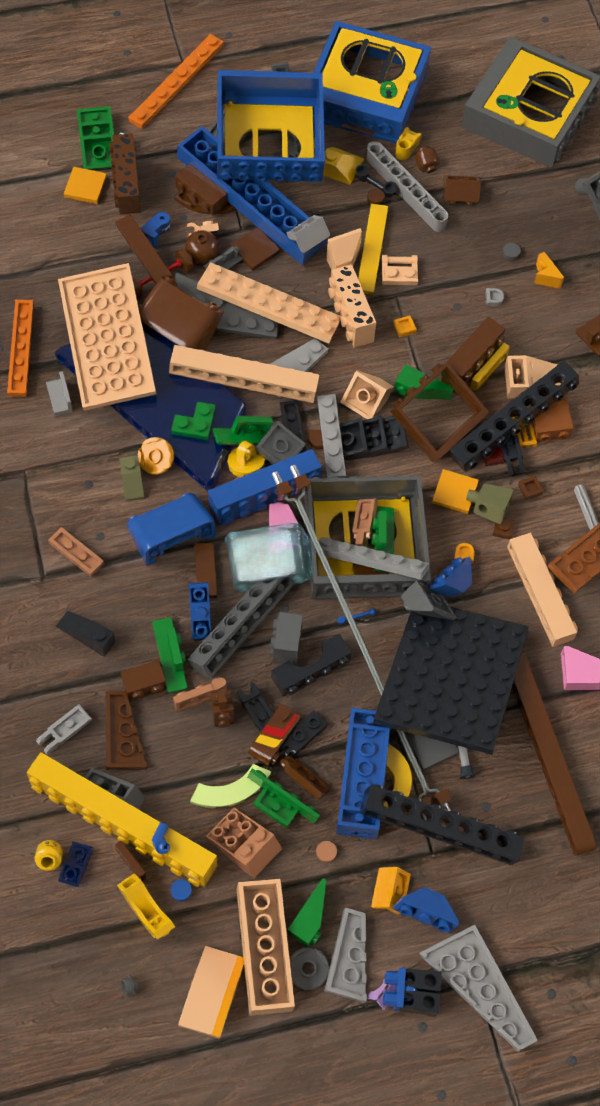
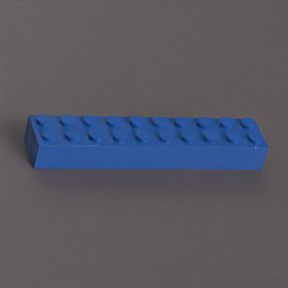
(253, 198)

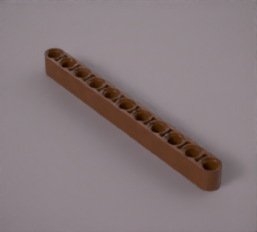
(552, 760)

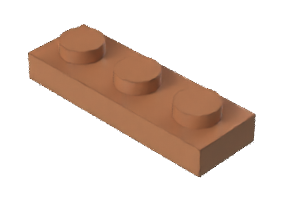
(76, 552)

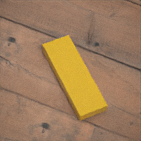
(489, 367)

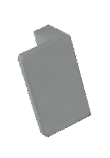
(309, 233)
(59, 396)

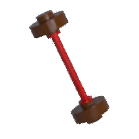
(183, 261)

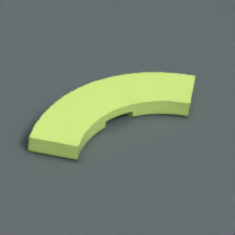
(229, 794)

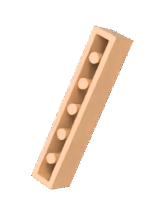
(542, 590)

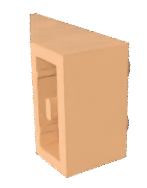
(523, 372)

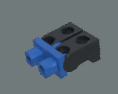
(414, 991)

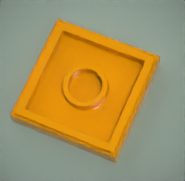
(85, 185)
(453, 490)

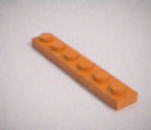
(20, 348)

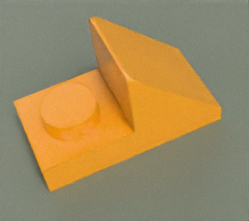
(548, 272)

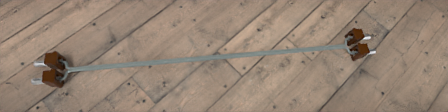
(302, 485)

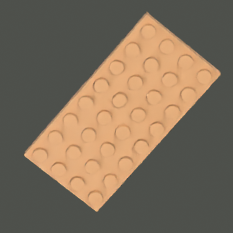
(106, 337)

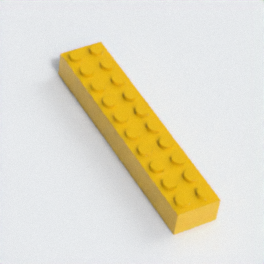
(120, 819)

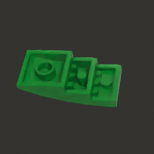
(95, 134)

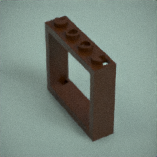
(461, 389)

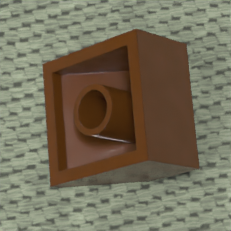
(461, 189)

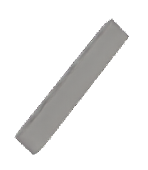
(407, 186)

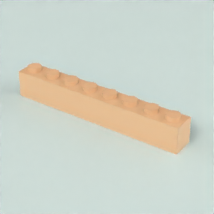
(243, 373)

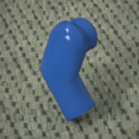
(158, 839)

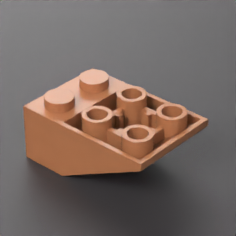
(244, 842)

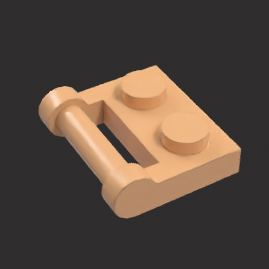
(399, 275)

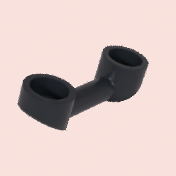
(362, 174)

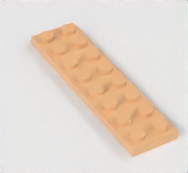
(269, 302)

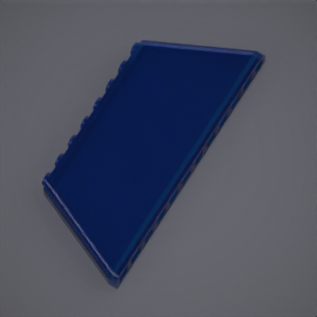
(179, 396)

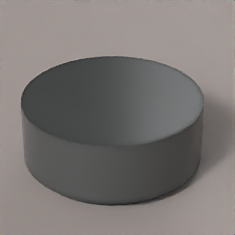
(511, 251)

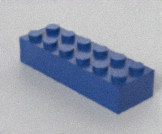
(258, 489)

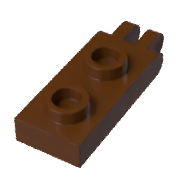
(305, 777)

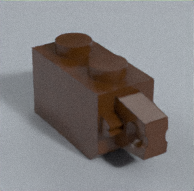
(222, 708)

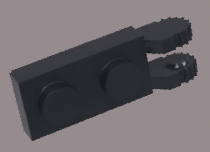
(512, 452)

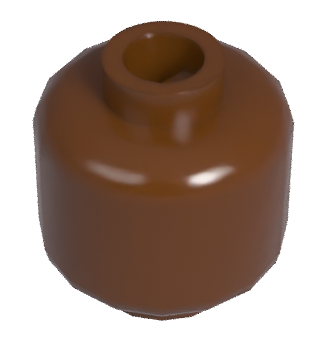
(427, 159)

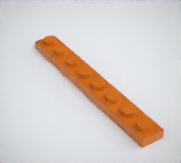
(175, 81)

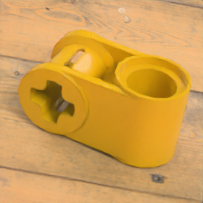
(407, 143)

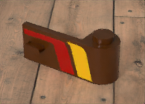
(272, 736)

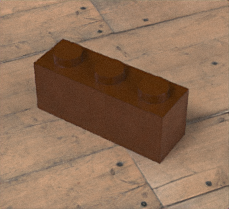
(201, 190)

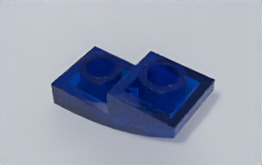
(76, 864)

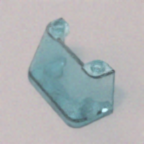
(268, 555)

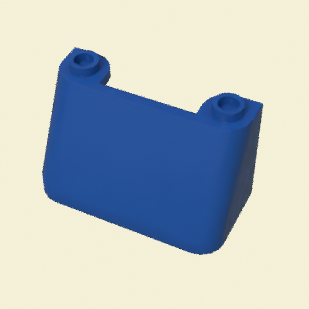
(170, 526)

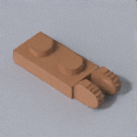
(198, 695)

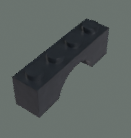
(291, 677)

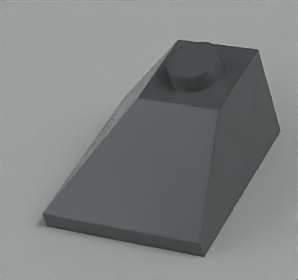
(426, 602)

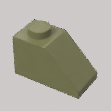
(131, 478)

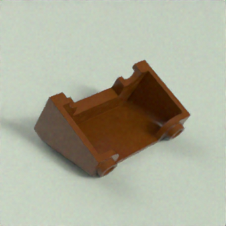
(180, 315)

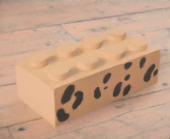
(352, 306)

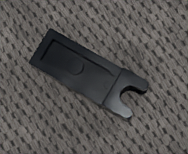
(255, 706)

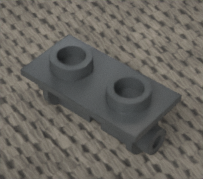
(227, 259)

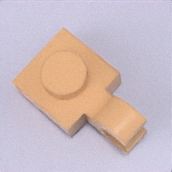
(207, 226)

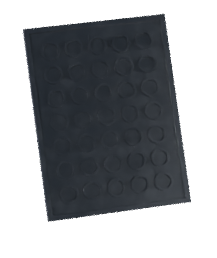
(453, 678)

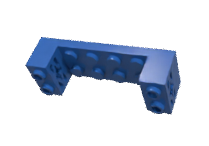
(363, 767)

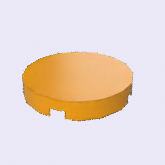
(156, 456)

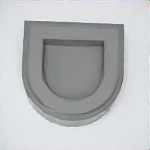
(494, 297)

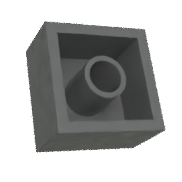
(286, 638)

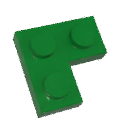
(196, 426)

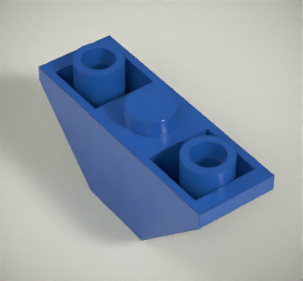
(454, 579)
(200, 610)
(428, 908)

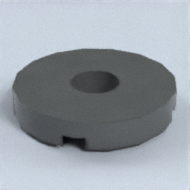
(317, 960)

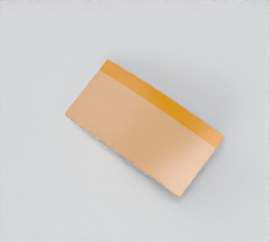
(212, 992)

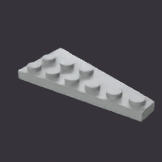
(477, 979)

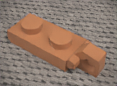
(363, 521)

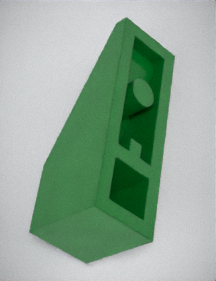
(435, 390)
(308, 922)

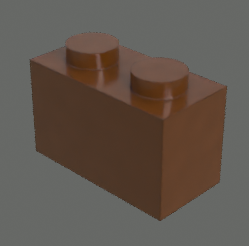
(143, 680)

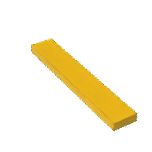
(372, 248)

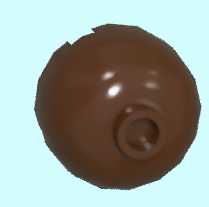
(202, 247)

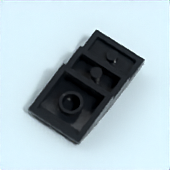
(372, 437)

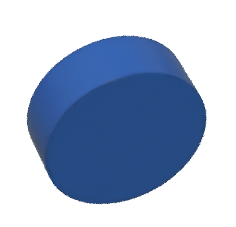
(181, 890)

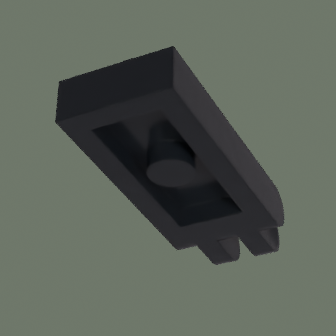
(303, 734)

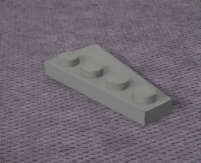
(303, 357)
(347, 966)

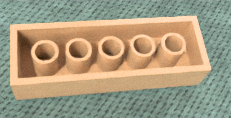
(265, 947)

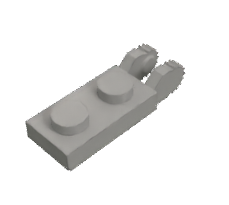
(65, 728)

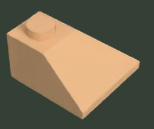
(344, 249)
(366, 394)

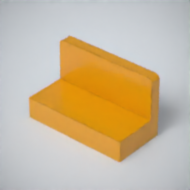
(390, 887)

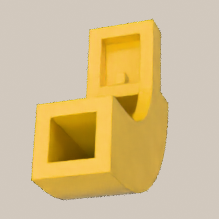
(399, 772)
(145, 907)

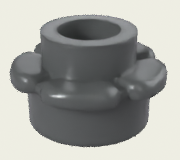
(129, 985)

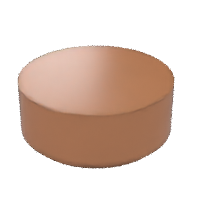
(326, 852)

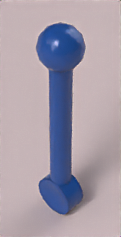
(341, 620)

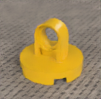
(245, 460)

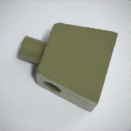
(491, 502)

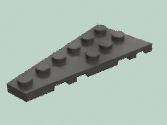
(235, 318)

